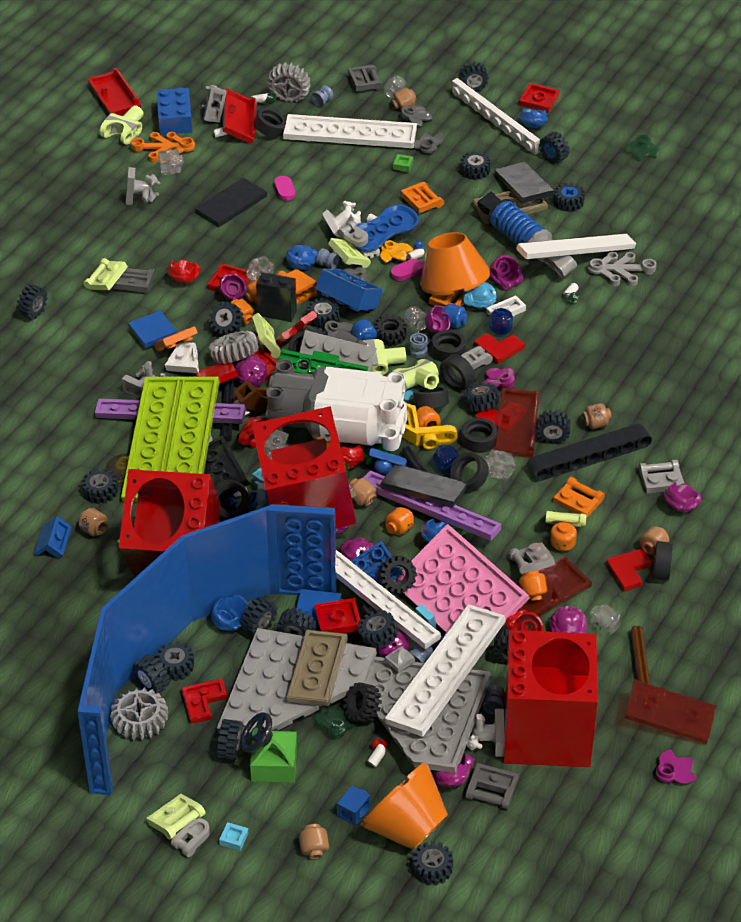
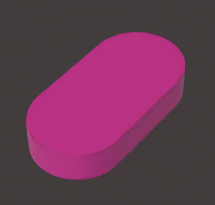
(284, 188)
(407, 270)

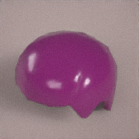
(232, 287)
(434, 320)

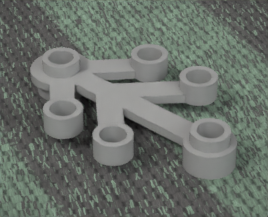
(602, 267)

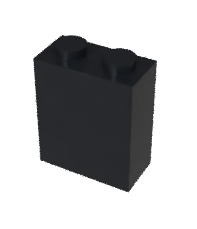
(276, 296)

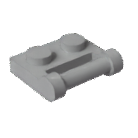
(660, 481)
(536, 554)

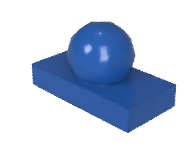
(384, 461)

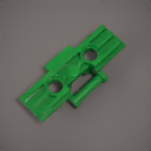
(316, 361)

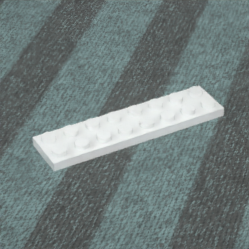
(350, 131)
(445, 670)

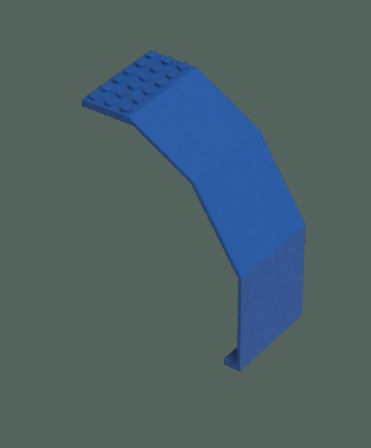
(248, 555)

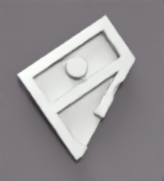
(184, 358)

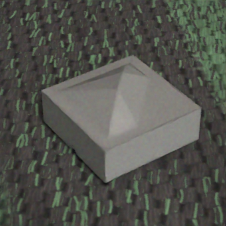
(400, 659)

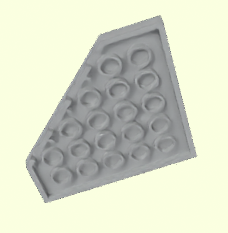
(269, 672)
(448, 735)

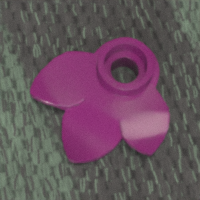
(503, 378)
(678, 768)

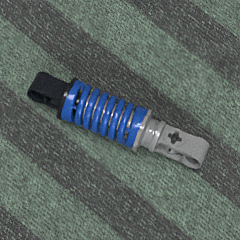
(521, 228)

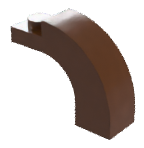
(252, 396)

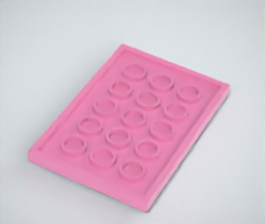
(457, 575)

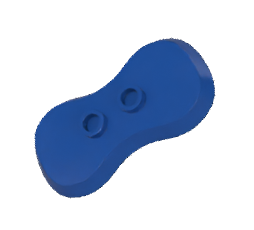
(391, 222)

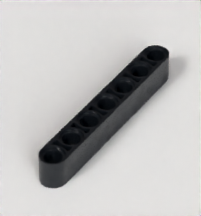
(589, 452)

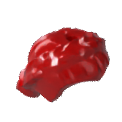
(183, 271)
(246, 436)
(352, 455)
(522, 620)

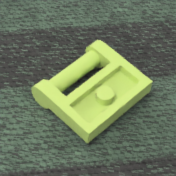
(348, 252)
(105, 280)
(266, 335)
(576, 520)
(178, 808)

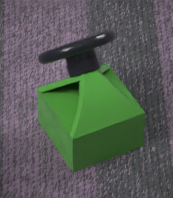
(271, 751)

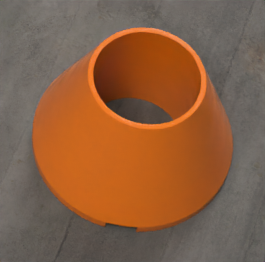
(452, 265)
(409, 810)

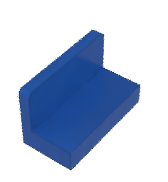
(53, 537)

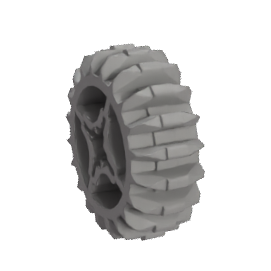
(297, 78)
(233, 347)
(152, 714)

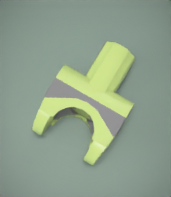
(126, 125)
(385, 356)
(423, 374)

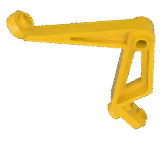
(425, 436)

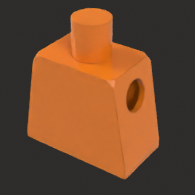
(304, 285)

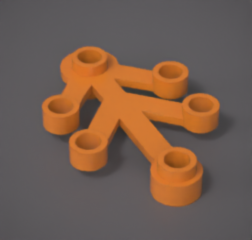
(182, 144)

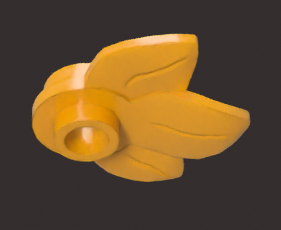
(394, 250)

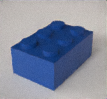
(174, 110)
(348, 289)

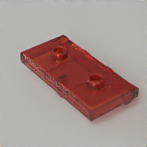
(517, 422)
(562, 583)
(670, 712)

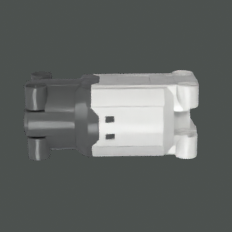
(363, 403)

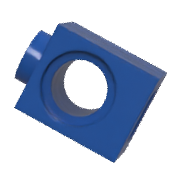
(353, 805)

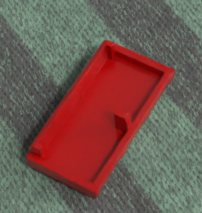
(114, 92)
(239, 116)

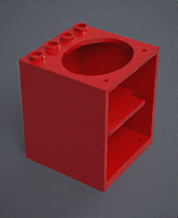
(308, 471)
(165, 510)
(550, 698)

